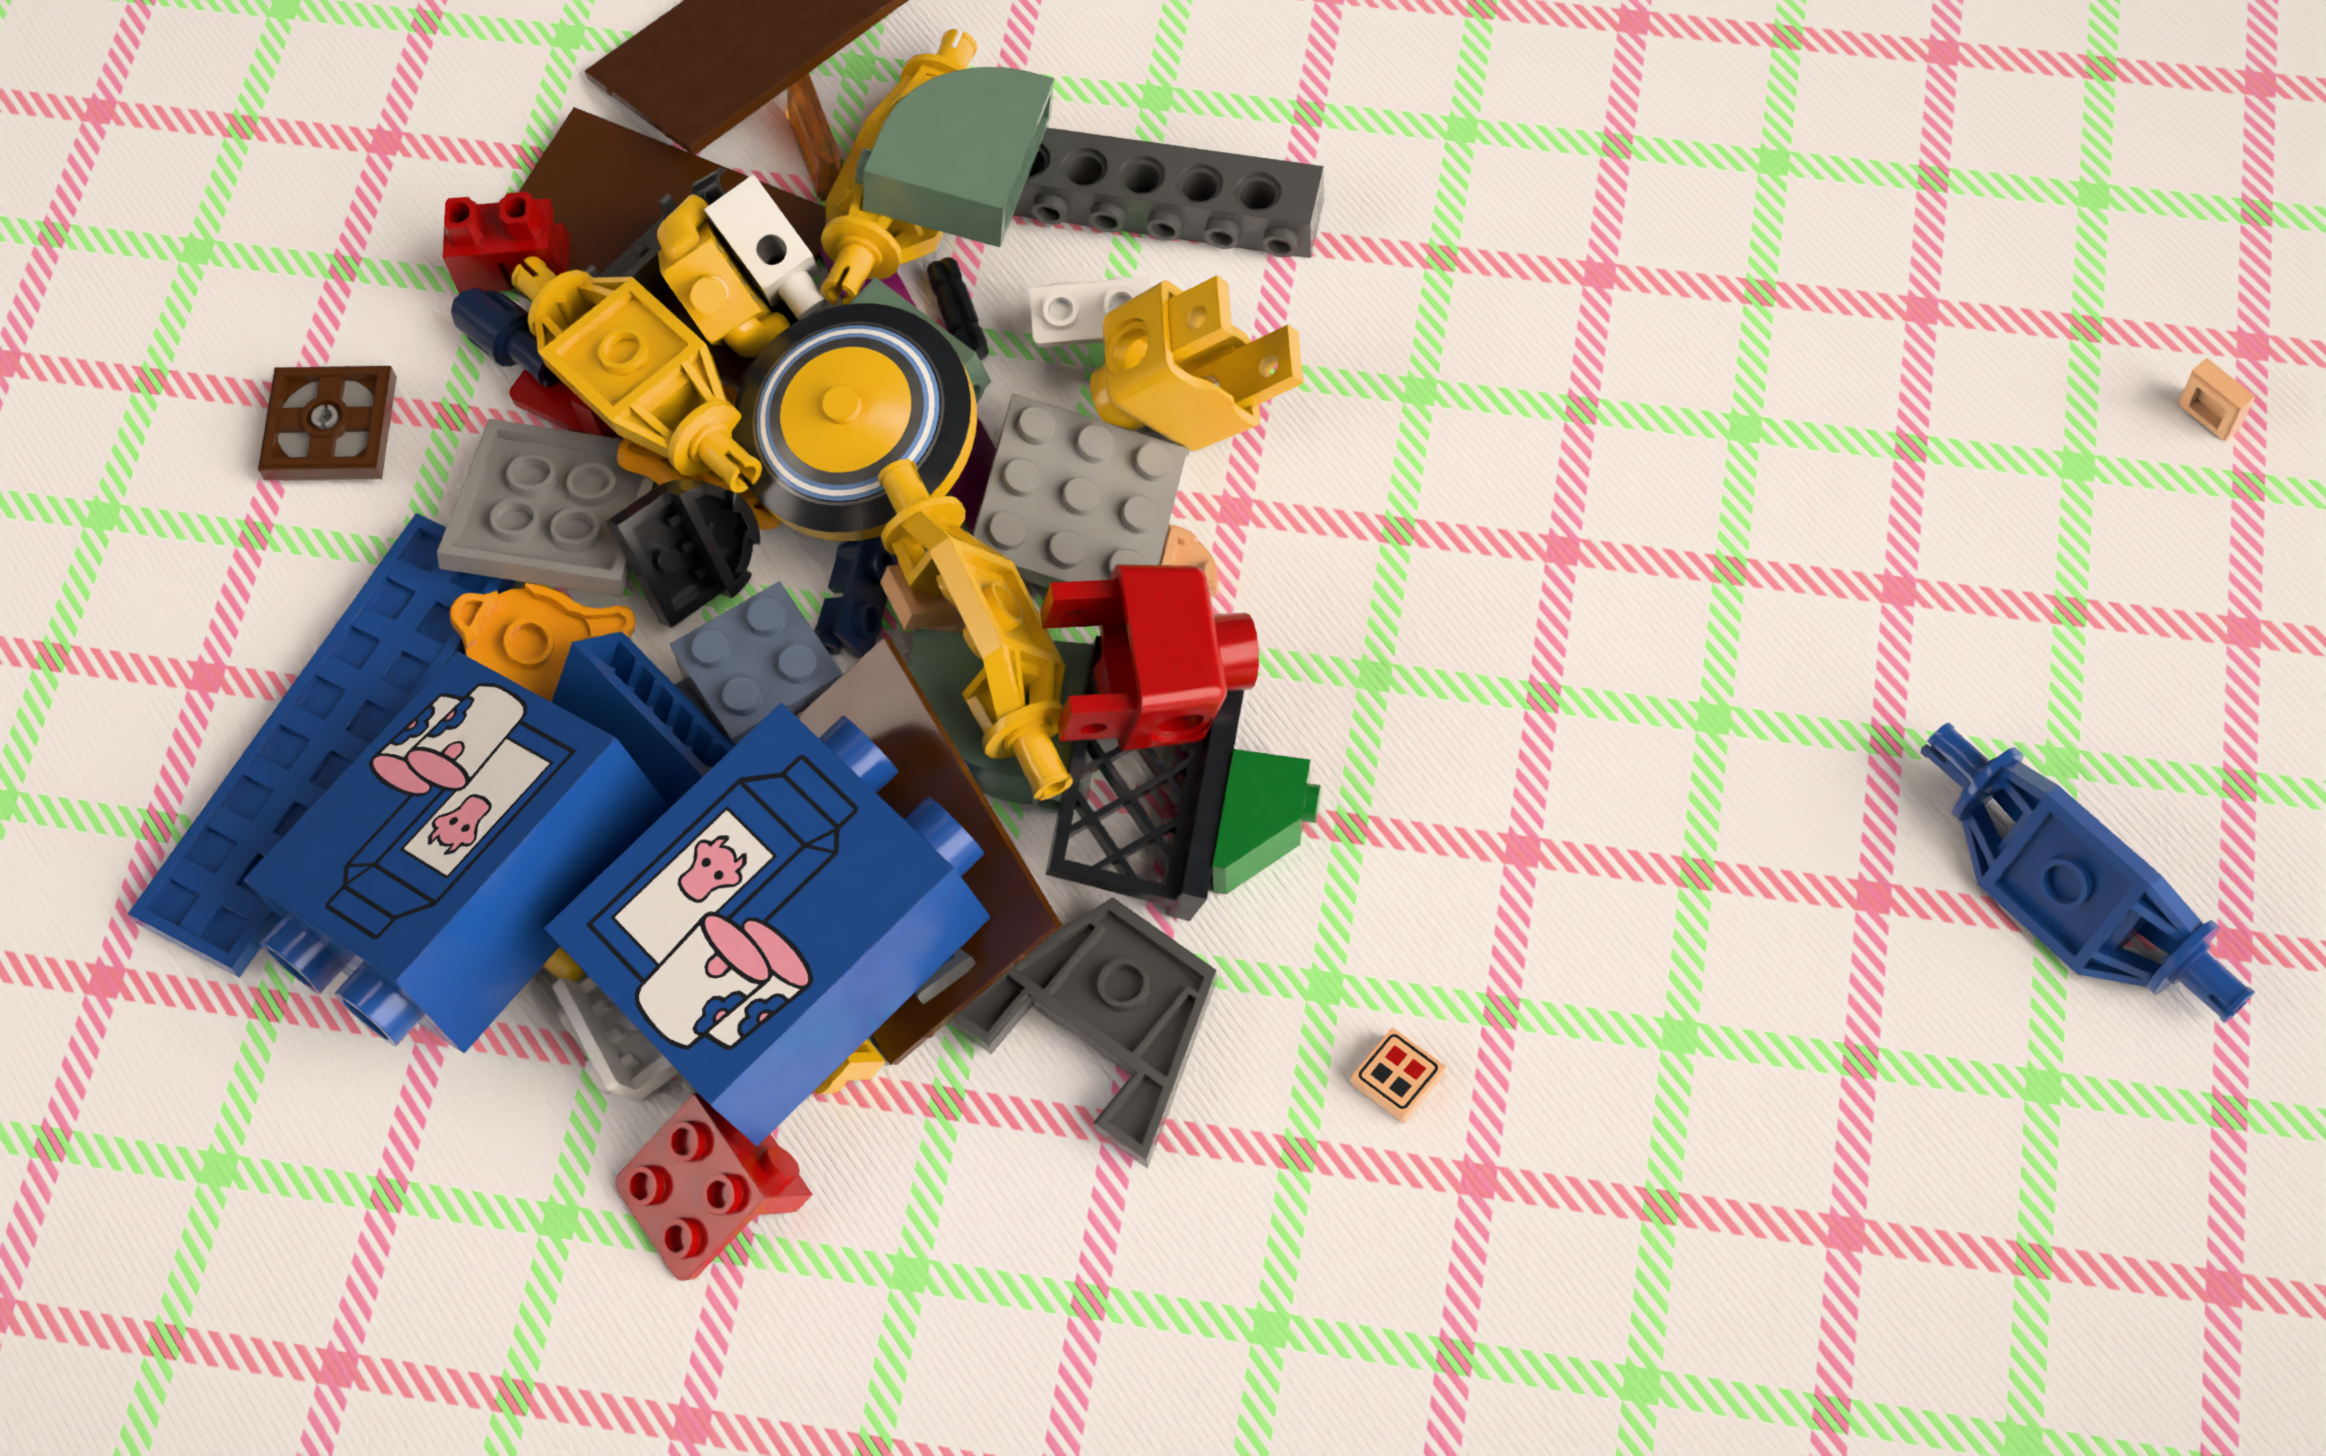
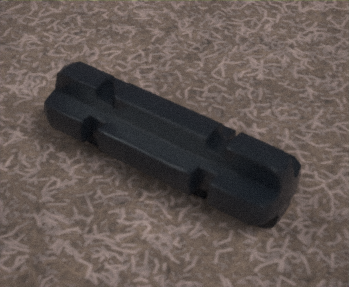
(957, 305)

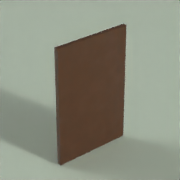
(725, 59)
(608, 193)
(899, 720)

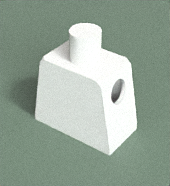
(757, 235)

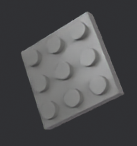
(1076, 494)
(541, 509)

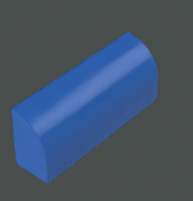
(631, 699)

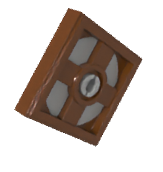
(327, 423)

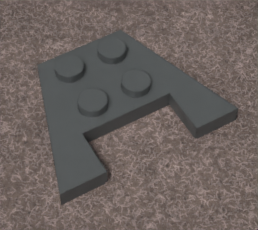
(1122, 994)

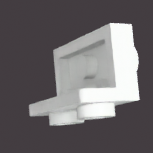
(1075, 311)
(619, 1053)

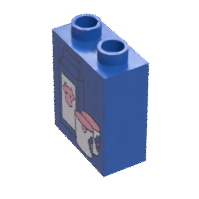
(451, 855)
(776, 916)

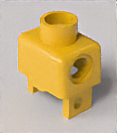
(1170, 352)

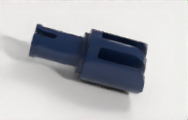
(500, 331)

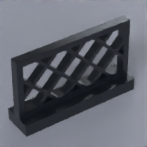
(1193, 829)

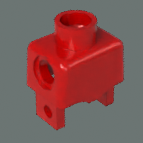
(1161, 655)

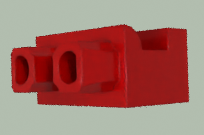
(492, 238)

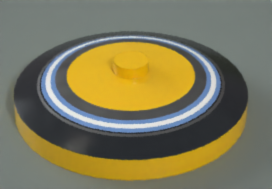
(841, 404)

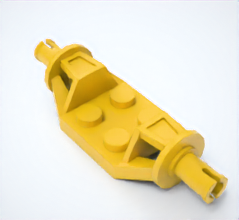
(865, 242)
(636, 368)
(999, 628)

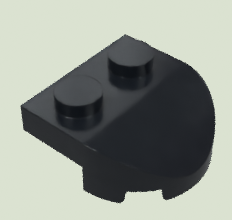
(687, 545)

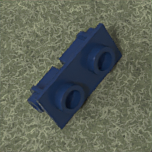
(857, 616)

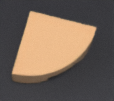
(1184, 549)

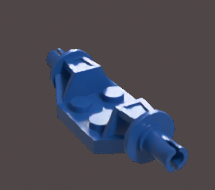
(2078, 880)

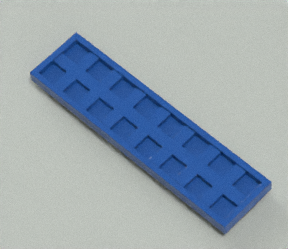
(345, 696)

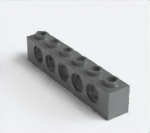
(1174, 183)

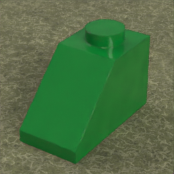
(1261, 815)

